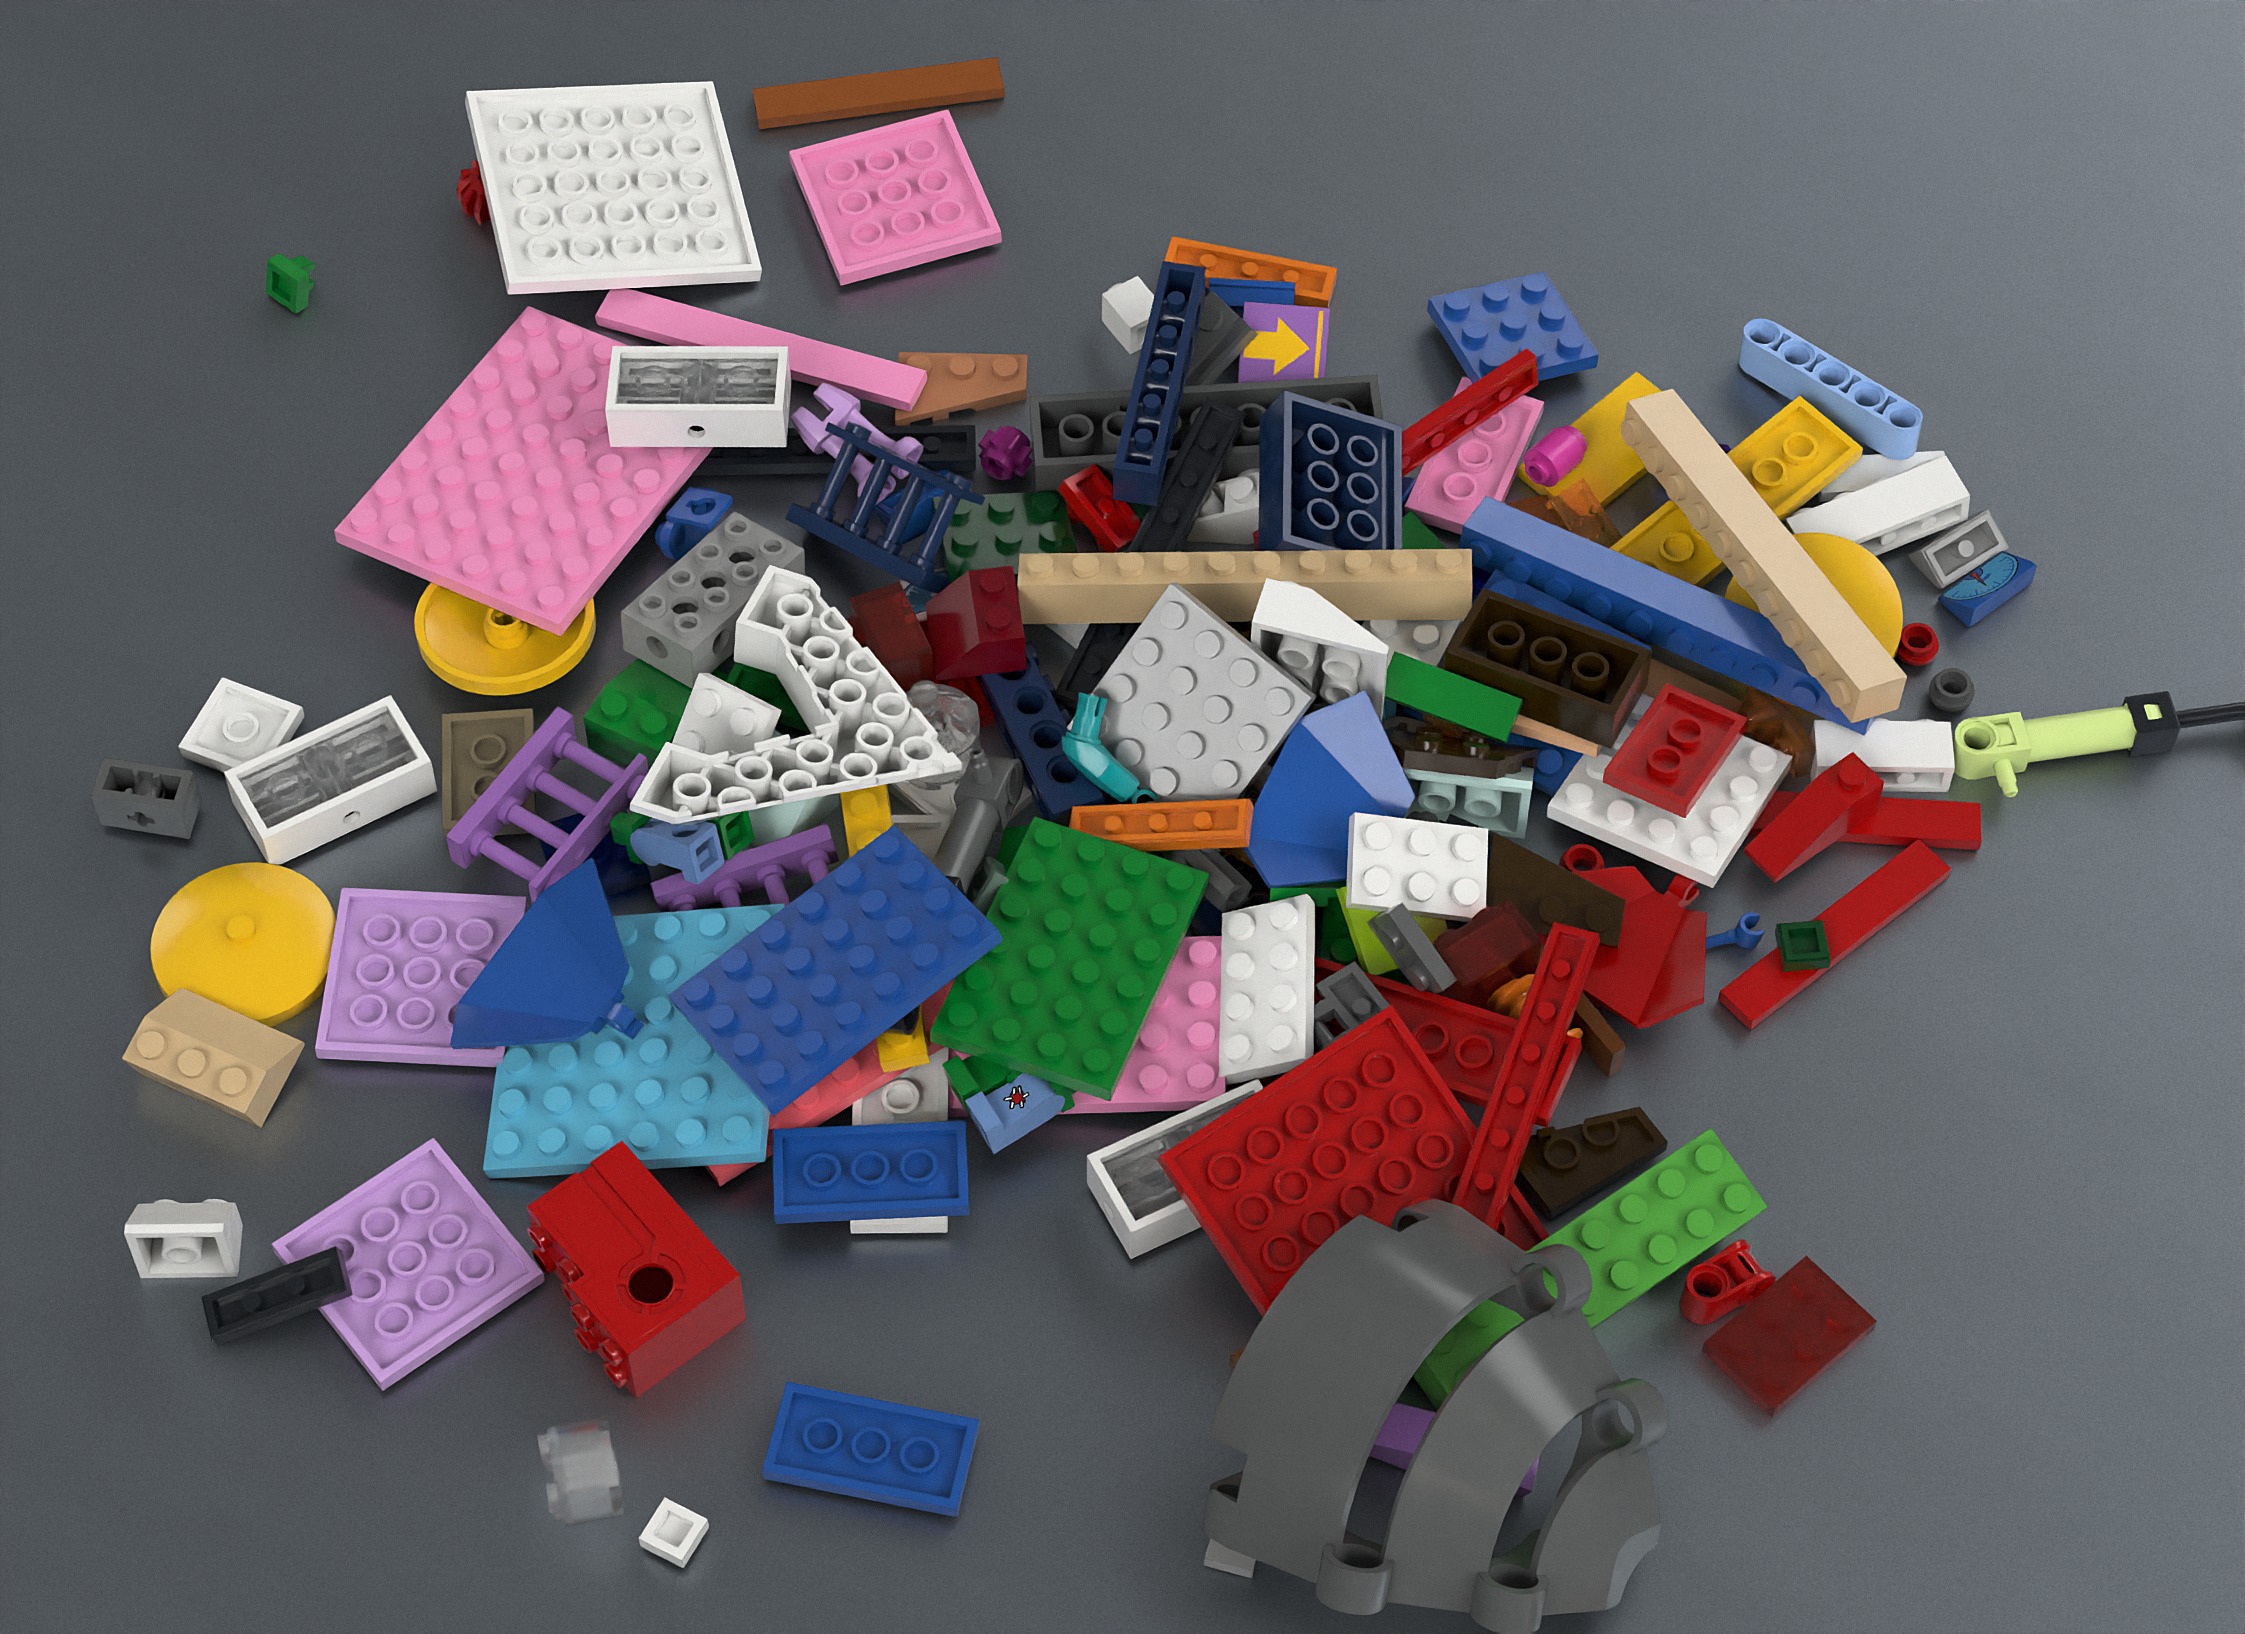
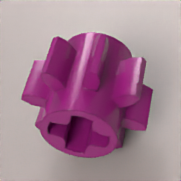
(1005, 453)

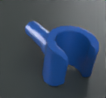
(1740, 935)

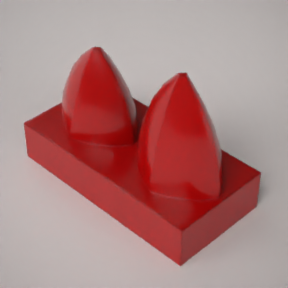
(1092, 503)

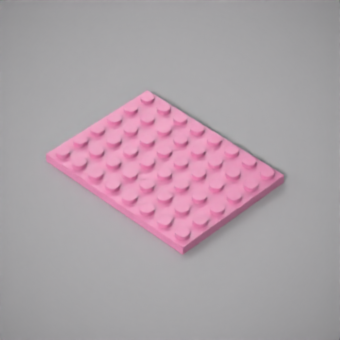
(519, 483)

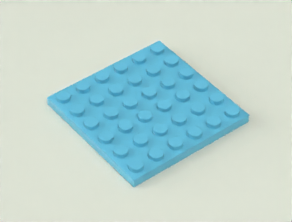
(655, 1093)

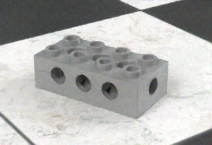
(691, 611)

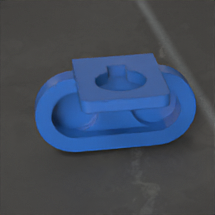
(691, 520)

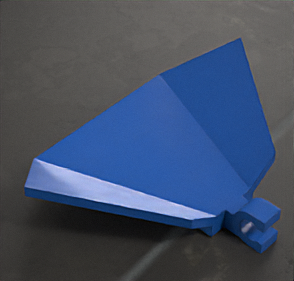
(1326, 771)
(552, 973)

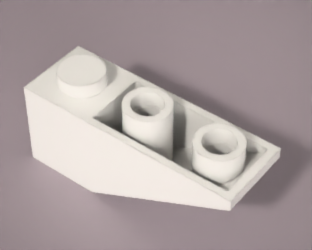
(1229, 512)

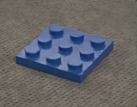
(1505, 317)

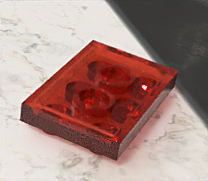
(1789, 1336)

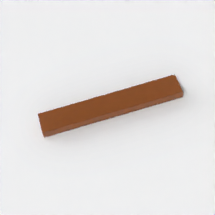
(878, 93)

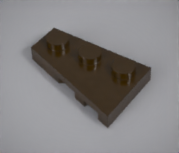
(1550, 893)

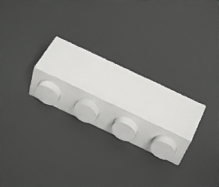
(1891, 509)

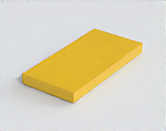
(1609, 462)

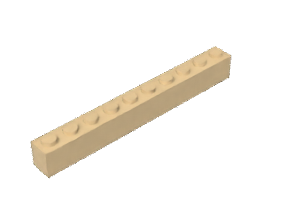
(1763, 556)
(1230, 583)

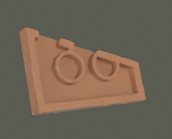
(964, 382)

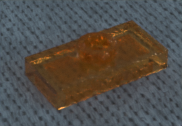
(1582, 514)

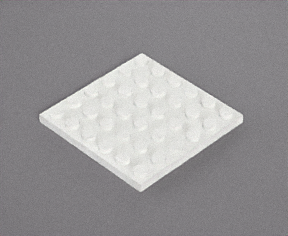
(611, 187)

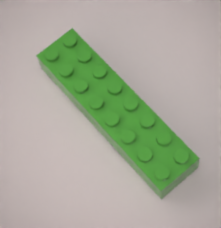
(1627, 1242)

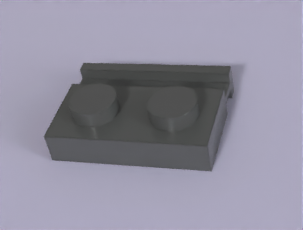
(1218, 341)
(1411, 949)

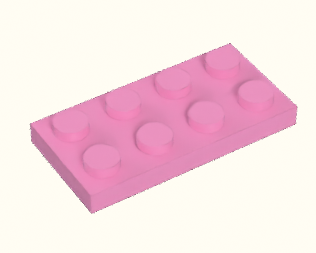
(1474, 465)

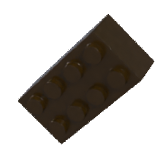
(1555, 665)

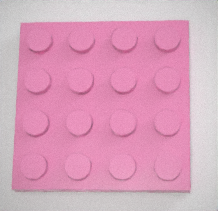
(895, 197)

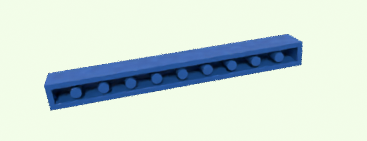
(1645, 604)

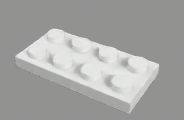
(1267, 989)

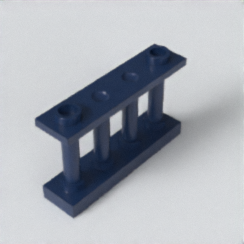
(853, 532)

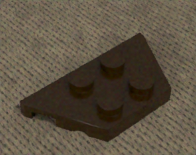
(1466, 756)

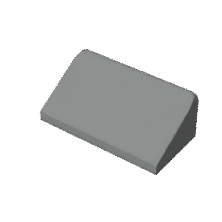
(1959, 549)

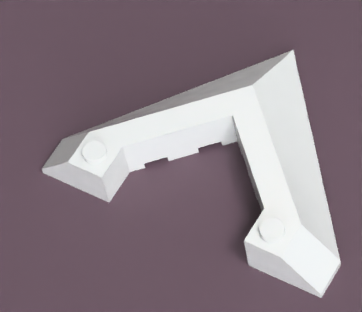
(849, 701)

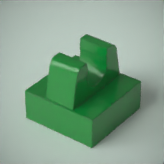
(289, 281)

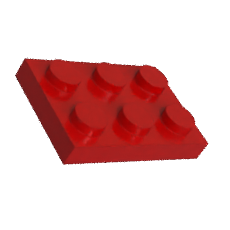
(1675, 750)

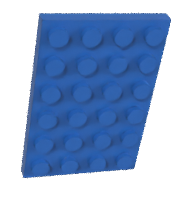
(835, 969)

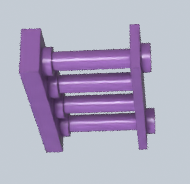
(528, 774)
(752, 869)

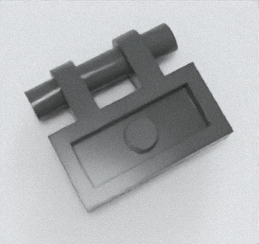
(1348, 999)

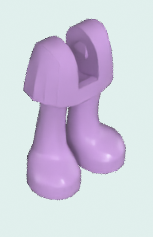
(845, 408)

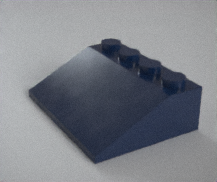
(1328, 478)

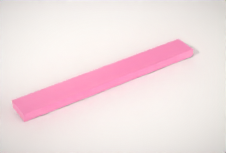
(809, 359)

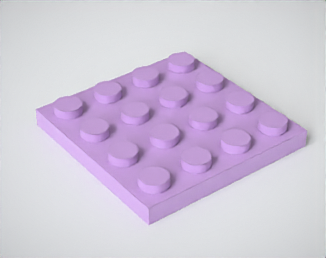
(402, 970)
(419, 1260)

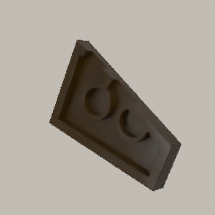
(1582, 1159)

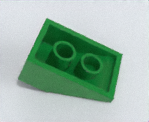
(637, 713)

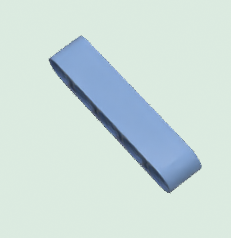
(1831, 387)

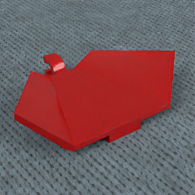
(1658, 954)

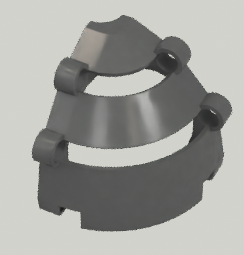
(1335, 1364)

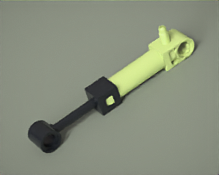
(2141, 725)

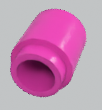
(1555, 455)

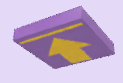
(1288, 342)

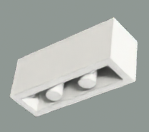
(1902, 753)

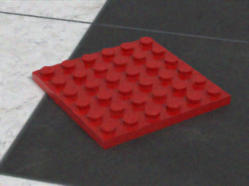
(1330, 1140)

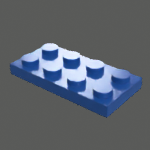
(870, 1172)
(871, 1449)

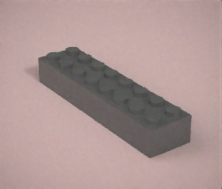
(1086, 427)

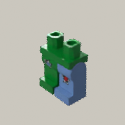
(692, 848)
(1004, 1100)

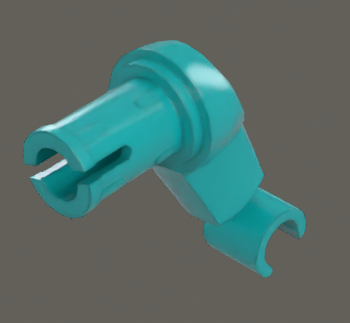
(1093, 758)

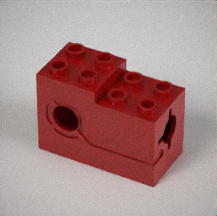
(634, 1270)

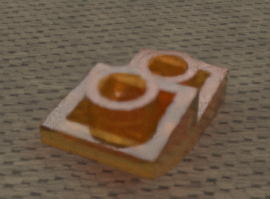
(1776, 725)

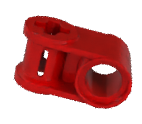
(1731, 1279)

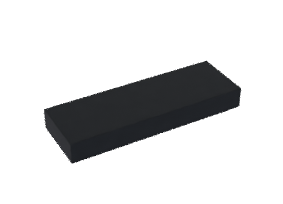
(276, 1295)

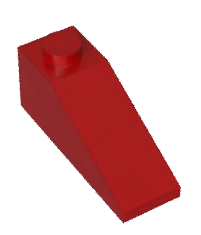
(1817, 817)

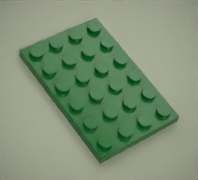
(1078, 961)

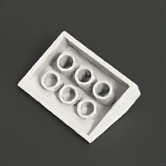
(1319, 644)

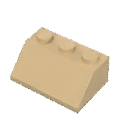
(214, 1055)

